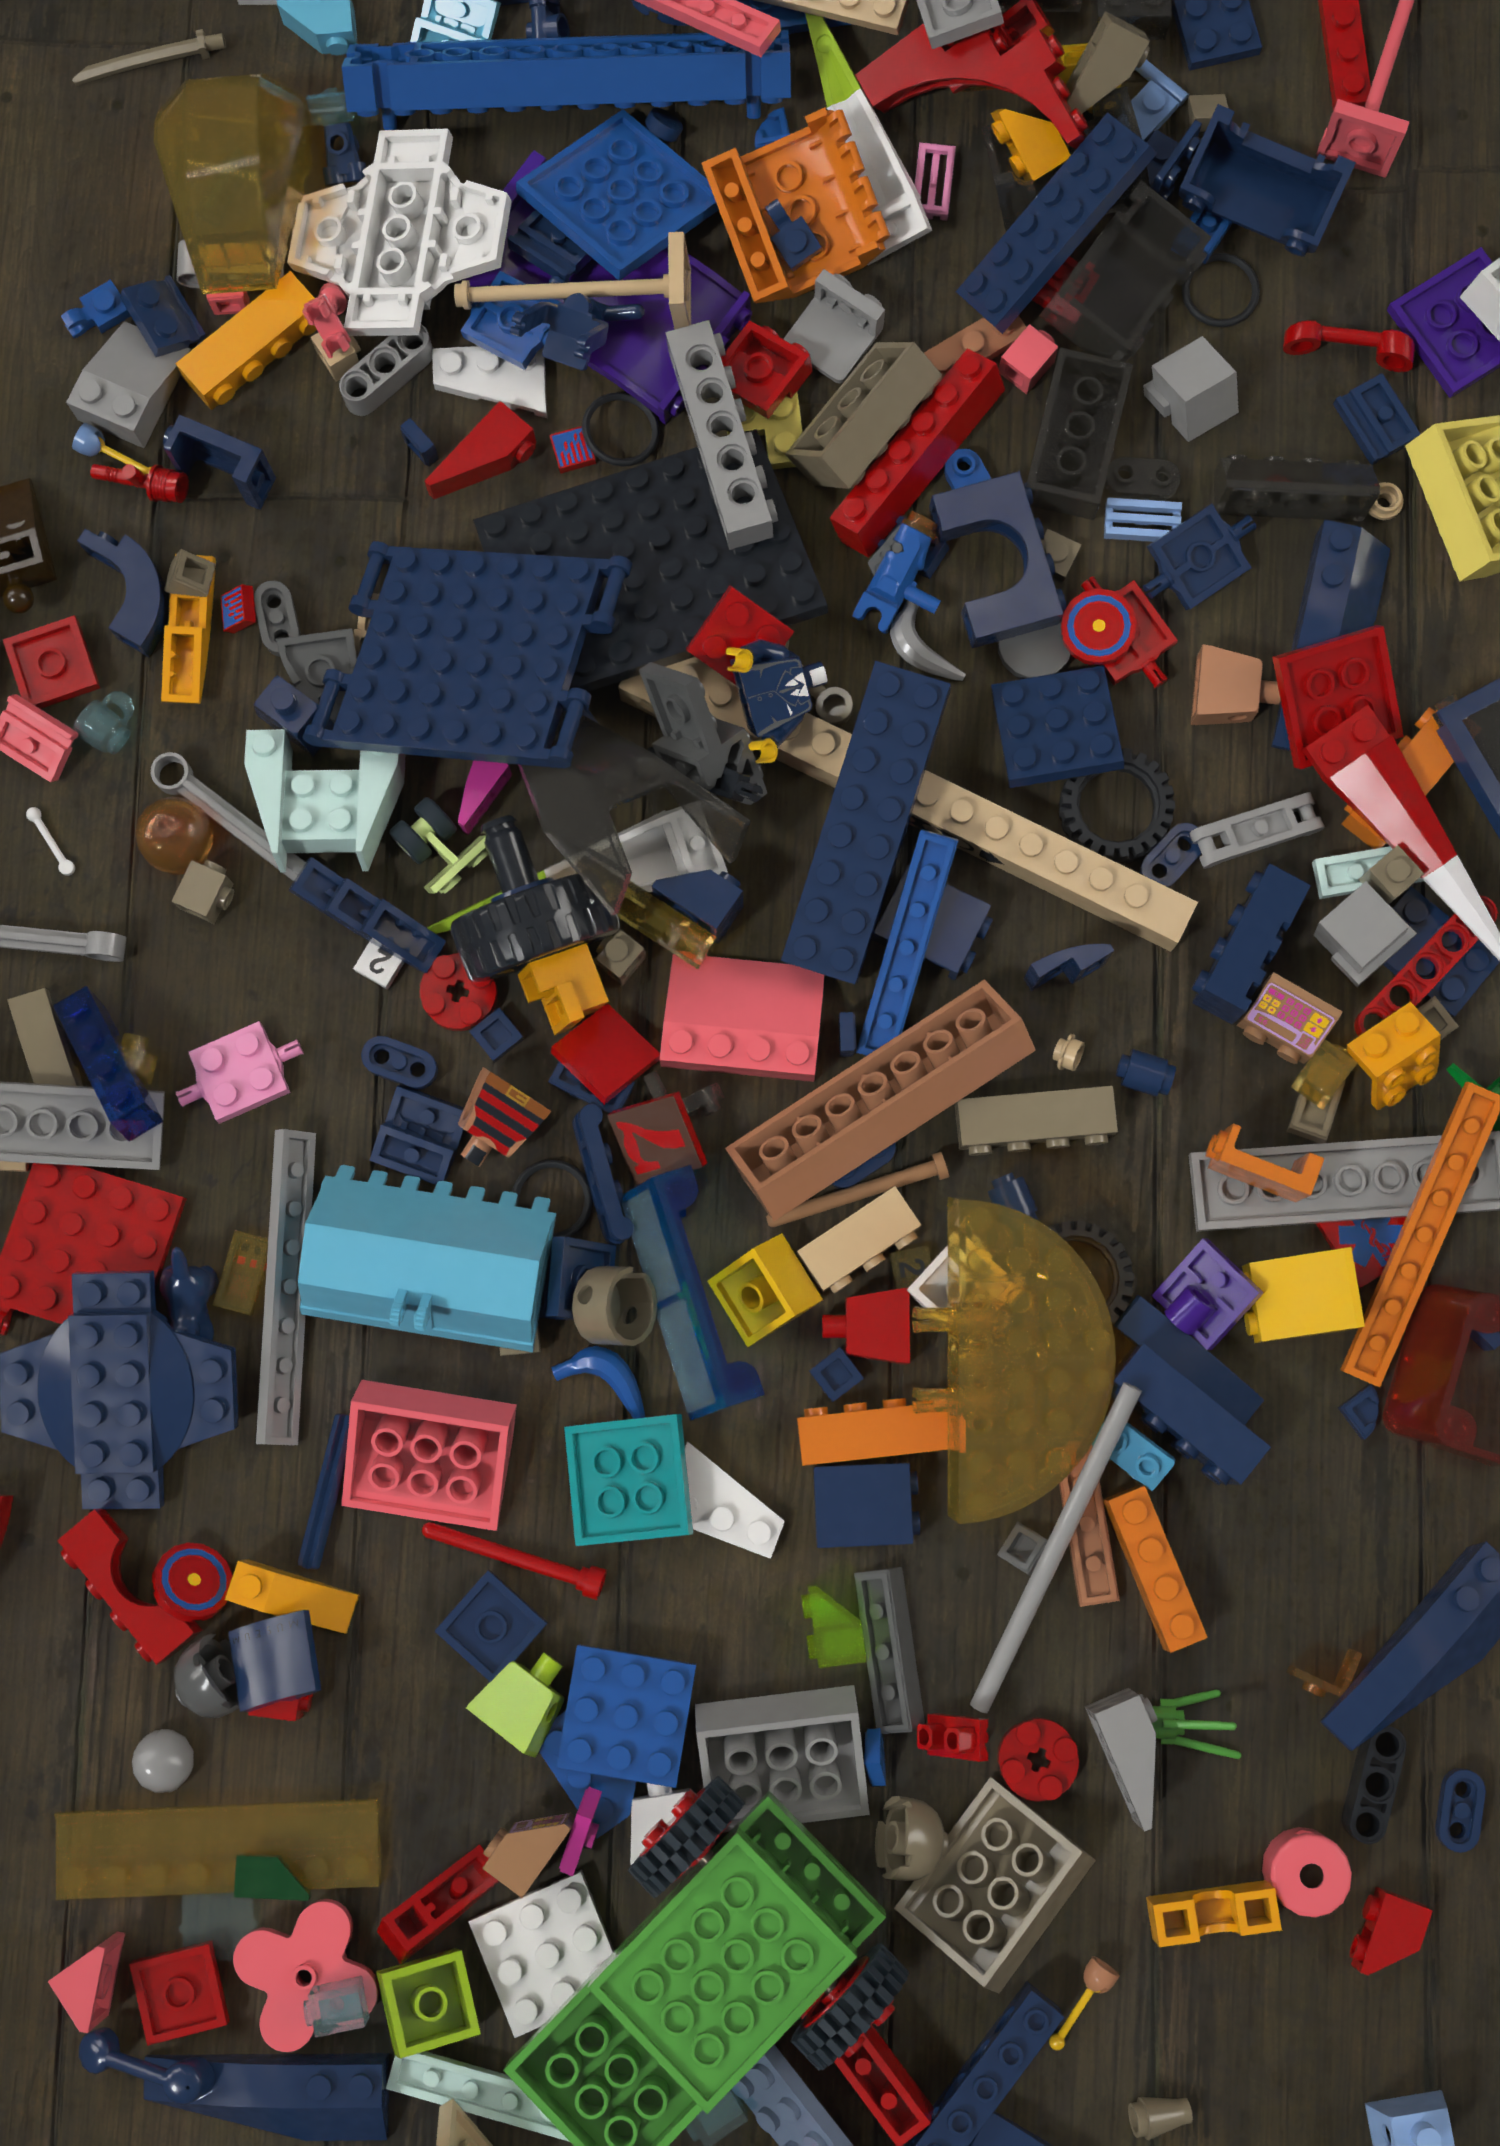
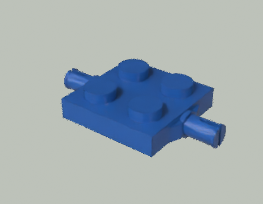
(491, 325)

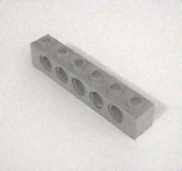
(741, 522)

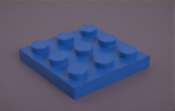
(626, 1715)

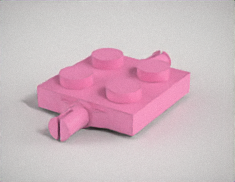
(239, 1072)

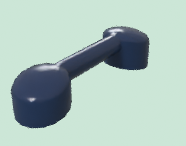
(181, 2082)

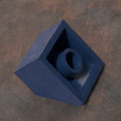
(704, 898)

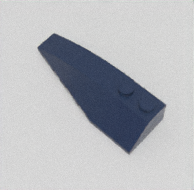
(1338, 592)
(1429, 1650)
(293, 2093)

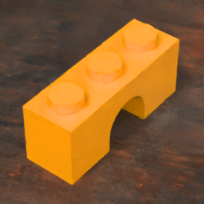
(1230, 1908)

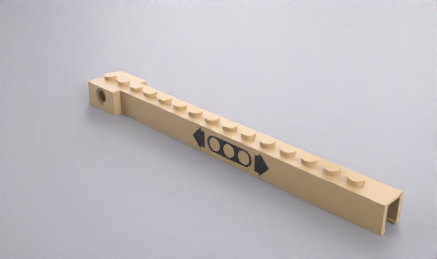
(978, 824)

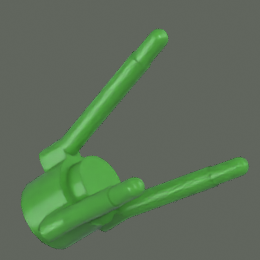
(1173, 1723)

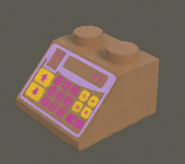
(1288, 1019)
(525, 1849)

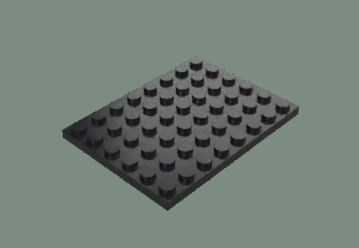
(679, 554)

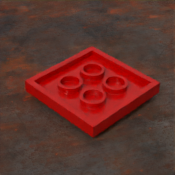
(1331, 683)

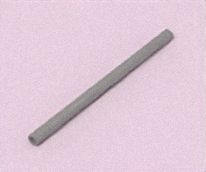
(1055, 1547)

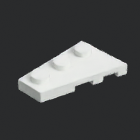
(483, 375)
(727, 1509)

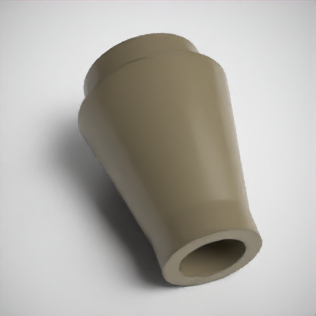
(1156, 2116)

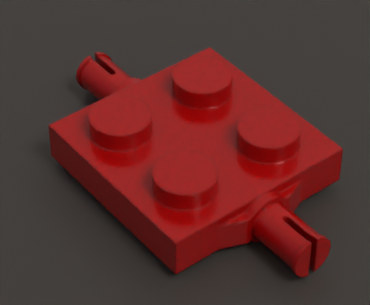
(1150, 641)

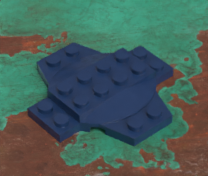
(118, 1390)

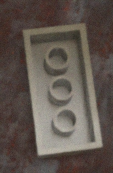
(864, 415)

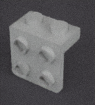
(837, 326)

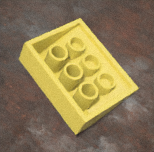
(1462, 486)

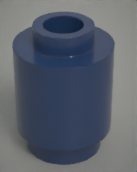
(1146, 1073)
(1013, 1194)

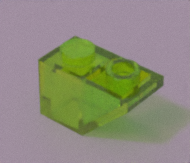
(836, 1630)

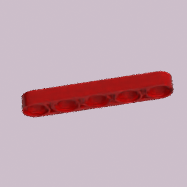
(1408, 977)

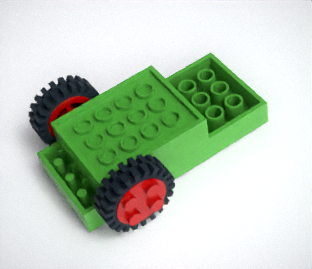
(712, 1977)

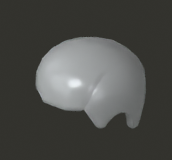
(163, 1761)

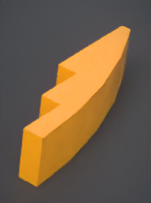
(187, 645)

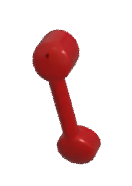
(1393, 352)

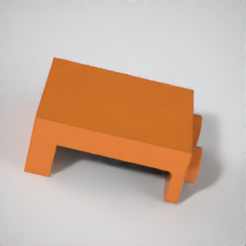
(1289, 1184)

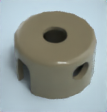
(603, 1303)

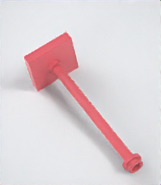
(1364, 132)

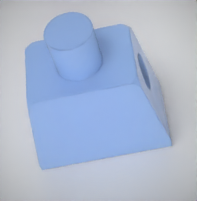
(1410, 2120)

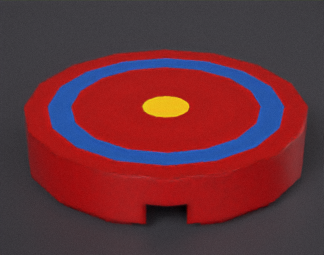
(1098, 627)
(191, 1582)

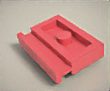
(35, 738)

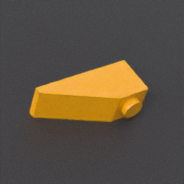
(284, 1592)

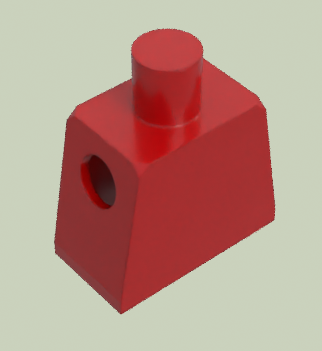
(874, 1326)

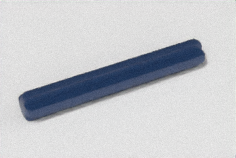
(325, 1495)

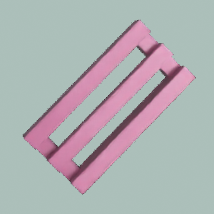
(931, 209)

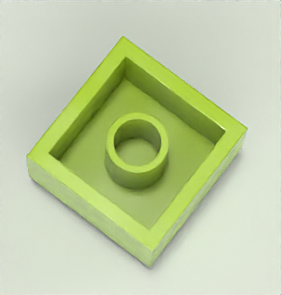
(428, 2003)

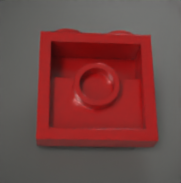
(765, 368)

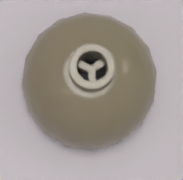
(910, 1840)

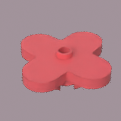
(273, 1963)

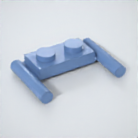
(1156, 100)

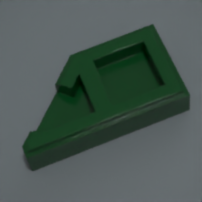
(267, 1878)

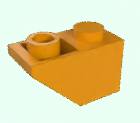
(1032, 142)

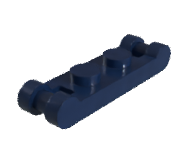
(597, 1161)

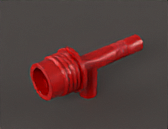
(160, 482)

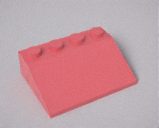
(742, 1018)
(427, 1454)

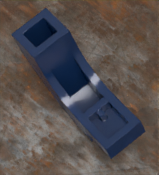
(146, 603)

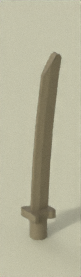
(198, 45)

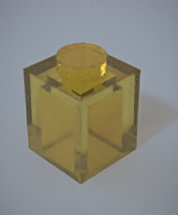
(1324, 1074)

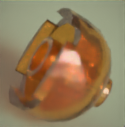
(188, 838)

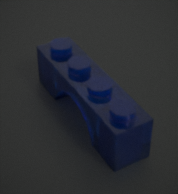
(112, 1077)

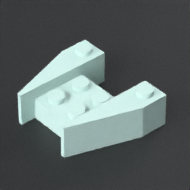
(321, 807)

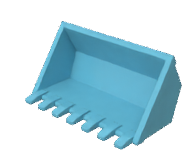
(426, 1260)

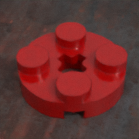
(438, 1003)
(1048, 1781)

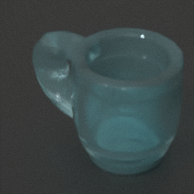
(102, 726)

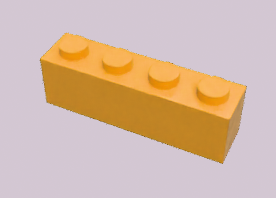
(248, 342)

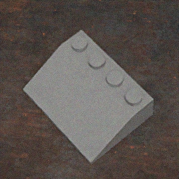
(790, 1744)

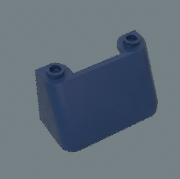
(1263, 184)

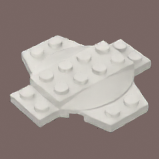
(400, 233)

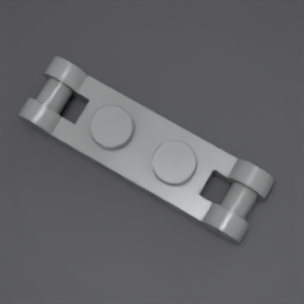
(1257, 829)

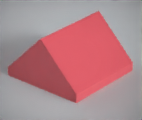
(89, 1983)

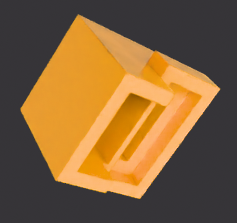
(566, 985)

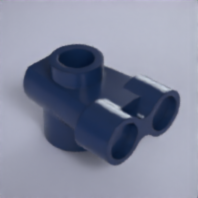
(547, 20)
(344, 164)

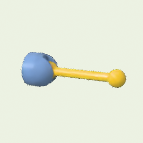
(91, 441)

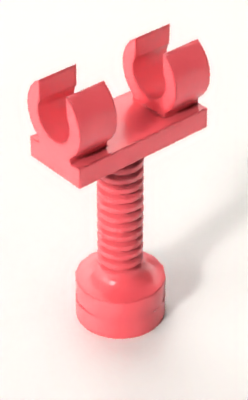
(323, 314)

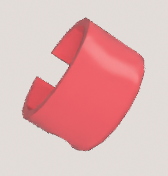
(1288, 1856)

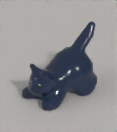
(187, 1294)

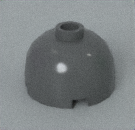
(207, 1678)

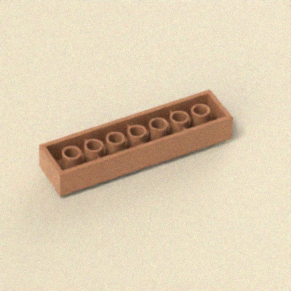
(880, 1099)

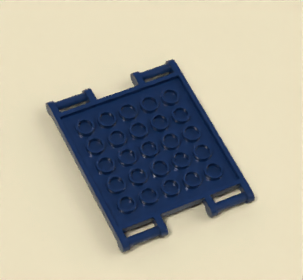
(469, 655)

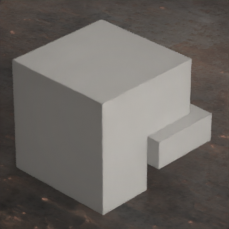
(1194, 388)
(1363, 934)

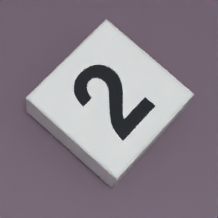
(378, 965)

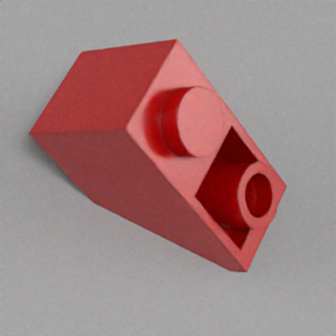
(1390, 1932)

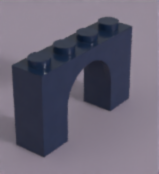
(1003, 508)

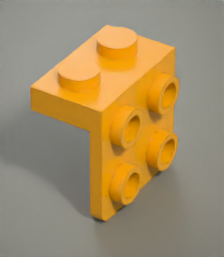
(1397, 1054)

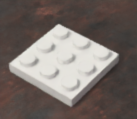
(542, 1949)

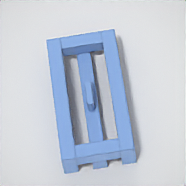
(1144, 506)

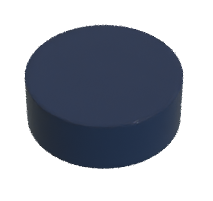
(663, 124)

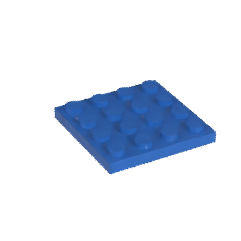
(619, 194)

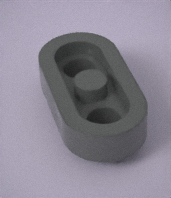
(277, 620)

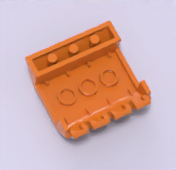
(812, 178)

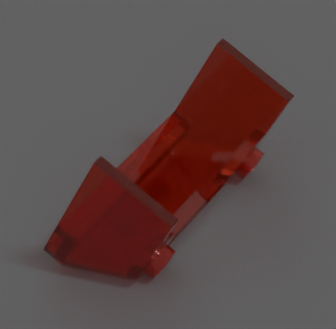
(1430, 1367)

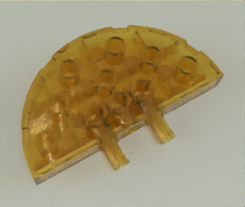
(1023, 1360)

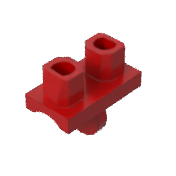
(954, 1737)

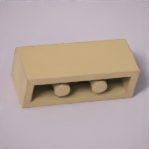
(860, 1241)

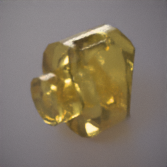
(142, 1063)

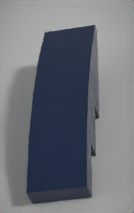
(367, 915)
(1147, 1325)

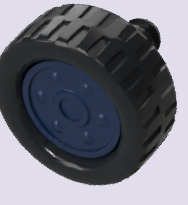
(529, 916)

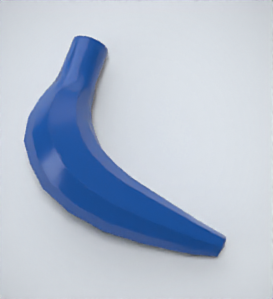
(611, 1369)

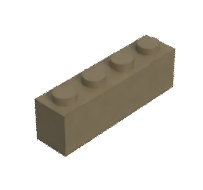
(1035, 1119)

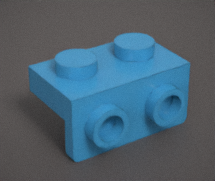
(1141, 1457)

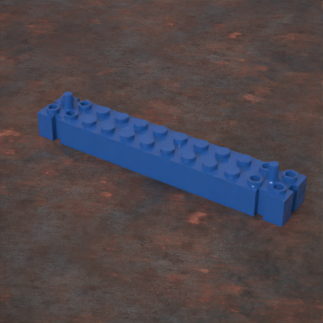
(562, 73)

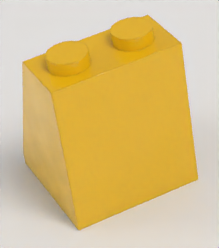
(1304, 1296)

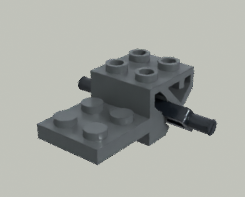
(697, 743)

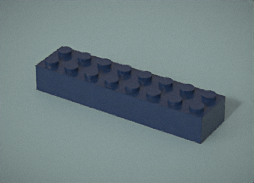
(866, 822)

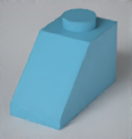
(321, 23)

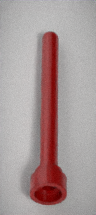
(587, 1580)

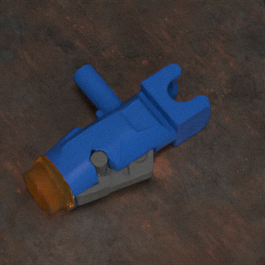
(895, 570)

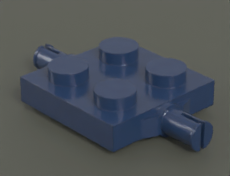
(1199, 557)

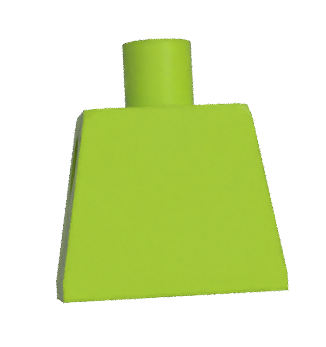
(521, 1703)

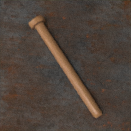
(865, 1190)

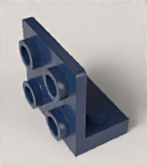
(1171, 159)

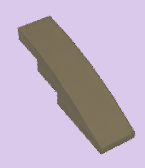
(43, 1039)

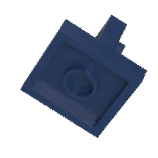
(566, 1265)

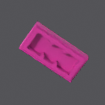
(582, 1831)

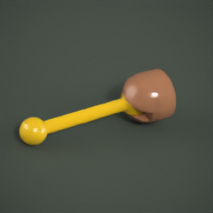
(1099, 1979)

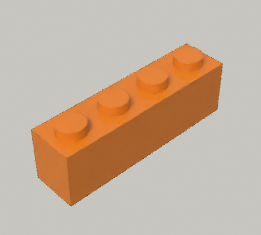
(1426, 759)
(869, 1433)
(1154, 1568)

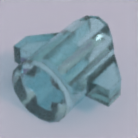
(329, 108)

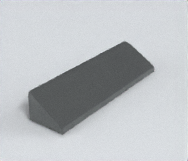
(889, 1650)

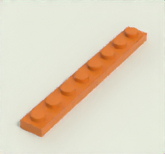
(1422, 1234)

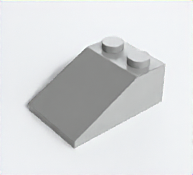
(125, 386)
(1129, 1744)

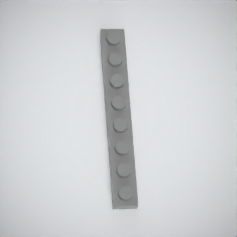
(282, 1319)

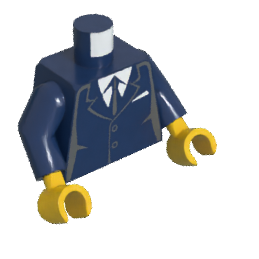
(773, 692)

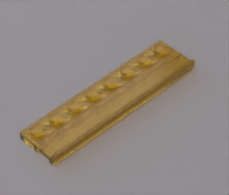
(197, 1847)

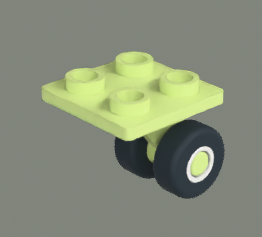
(436, 822)

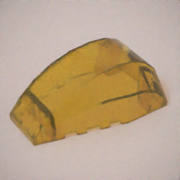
(235, 175)

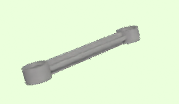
(221, 812)
(94, 944)

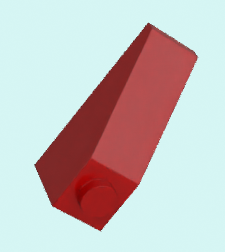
(485, 452)
(436, 1905)

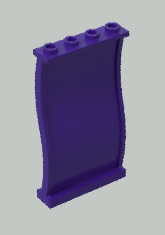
(634, 349)

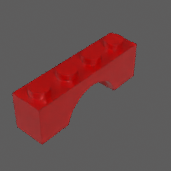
(96, 1550)

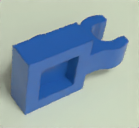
(100, 308)

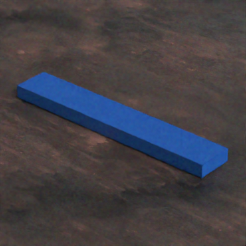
(908, 940)

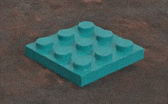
(628, 1480)

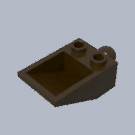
(23, 546)

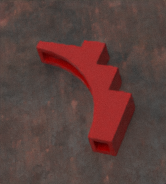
(977, 60)

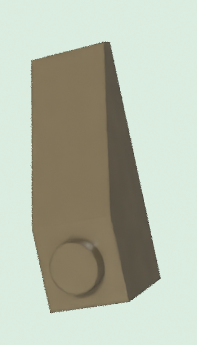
(1106, 61)

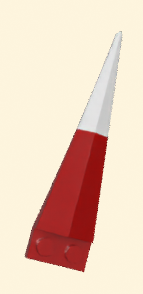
(1377, 783)

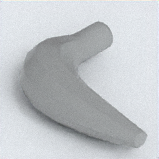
(914, 650)

